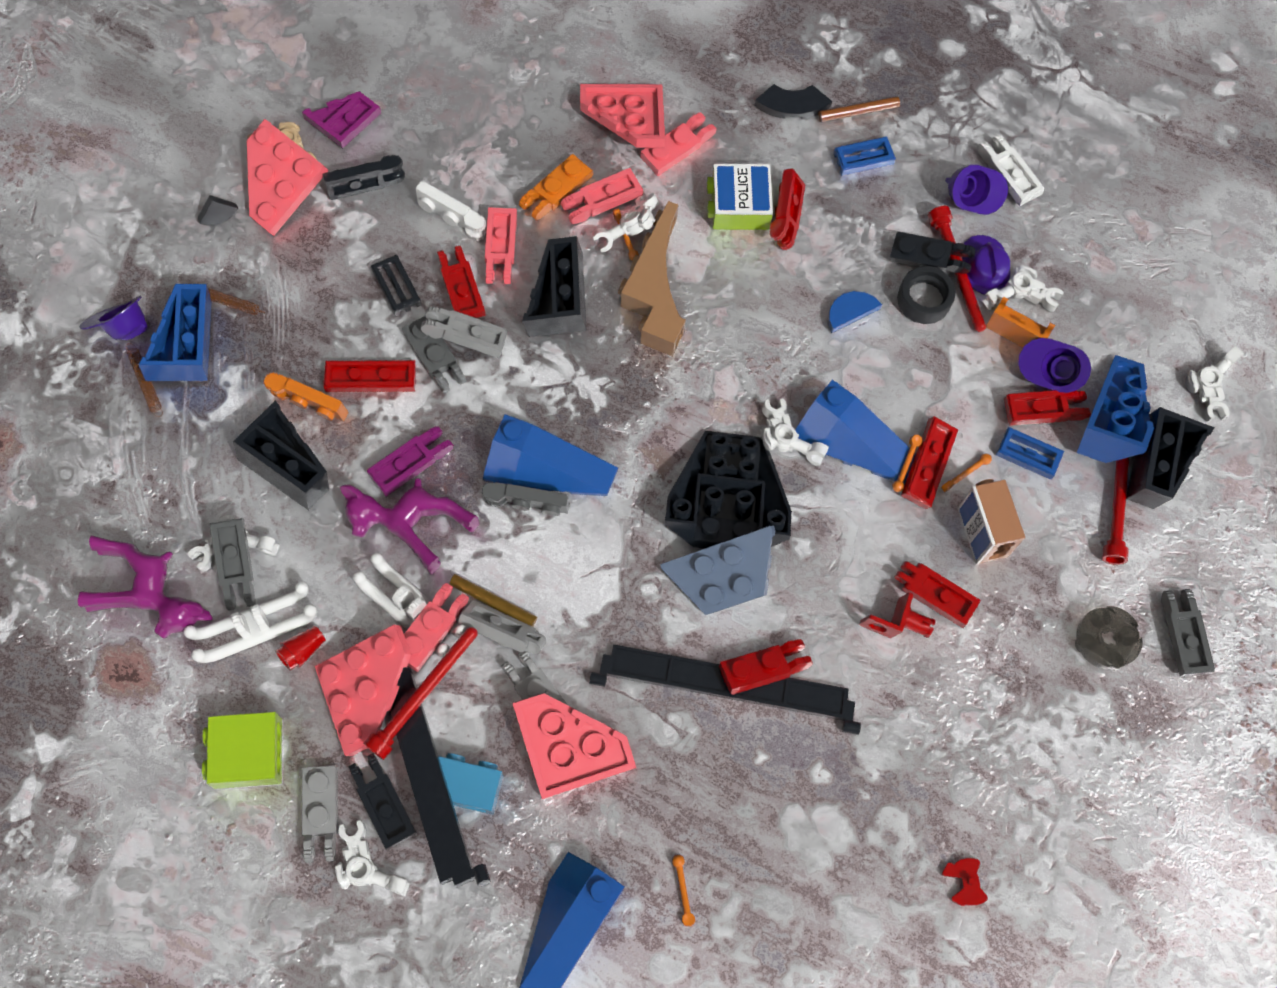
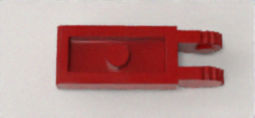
(788, 210)
(461, 285)
(1044, 407)
(763, 666)

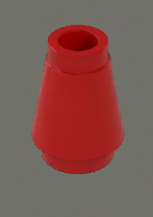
(299, 648)

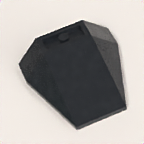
(728, 492)

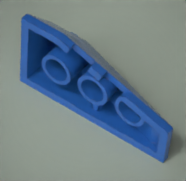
(853, 433)
(539, 460)
(570, 917)

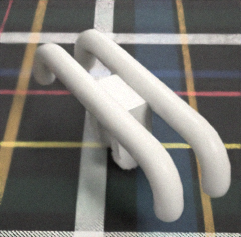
(406, 602)
(252, 626)

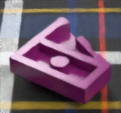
(344, 117)

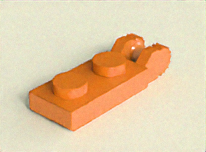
(556, 186)
(305, 396)

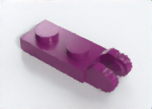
(408, 461)

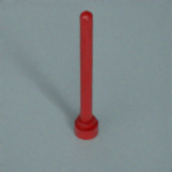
(941, 219)
(1115, 550)
(382, 741)

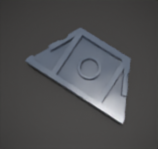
(725, 572)

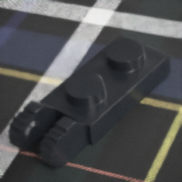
(364, 177)
(932, 252)
(383, 805)

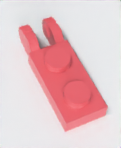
(678, 144)
(602, 196)
(500, 242)
(432, 626)

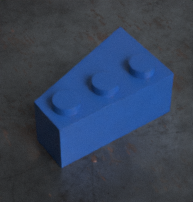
(182, 339)

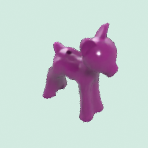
(365, 512)
(146, 591)

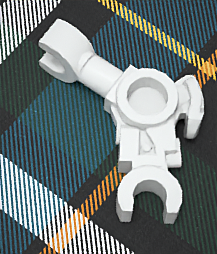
(631, 223)
(1025, 286)
(1209, 381)
(784, 436)
(263, 544)
(360, 868)

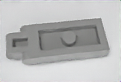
(502, 628)

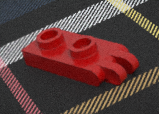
(938, 593)

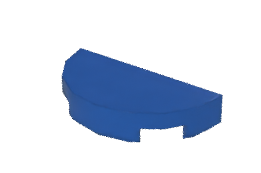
(851, 308)

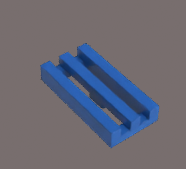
(865, 160)
(1027, 457)

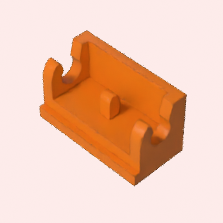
(1016, 326)

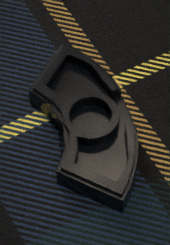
(789, 103)

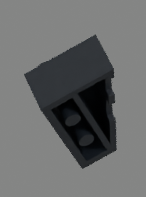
(559, 293)
(281, 457)
(1167, 460)

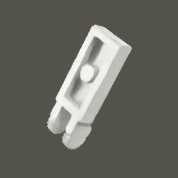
(1020, 179)
(451, 211)

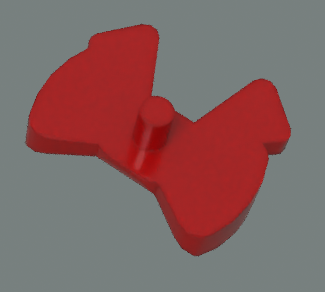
(967, 870)

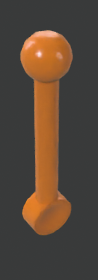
(632, 252)
(914, 441)
(985, 459)
(688, 918)

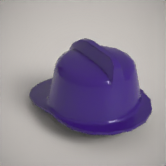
(977, 189)
(989, 265)
(120, 321)
(1054, 365)

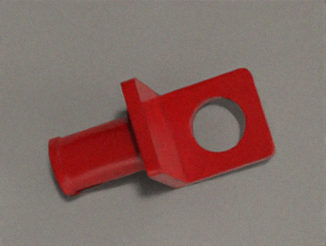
(902, 618)

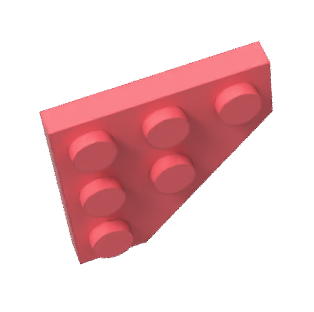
(627, 110)
(278, 176)
(363, 685)
(569, 746)

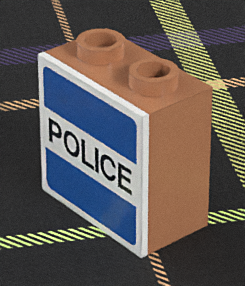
(991, 521)

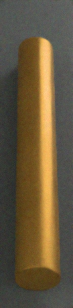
(492, 600)

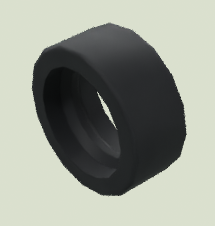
(934, 277)

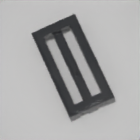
(405, 304)

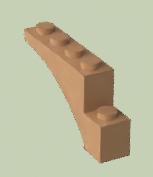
(648, 287)

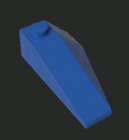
(1120, 417)

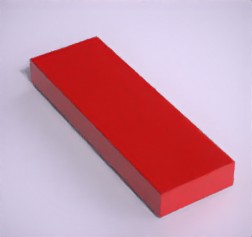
(370, 376)
(929, 462)

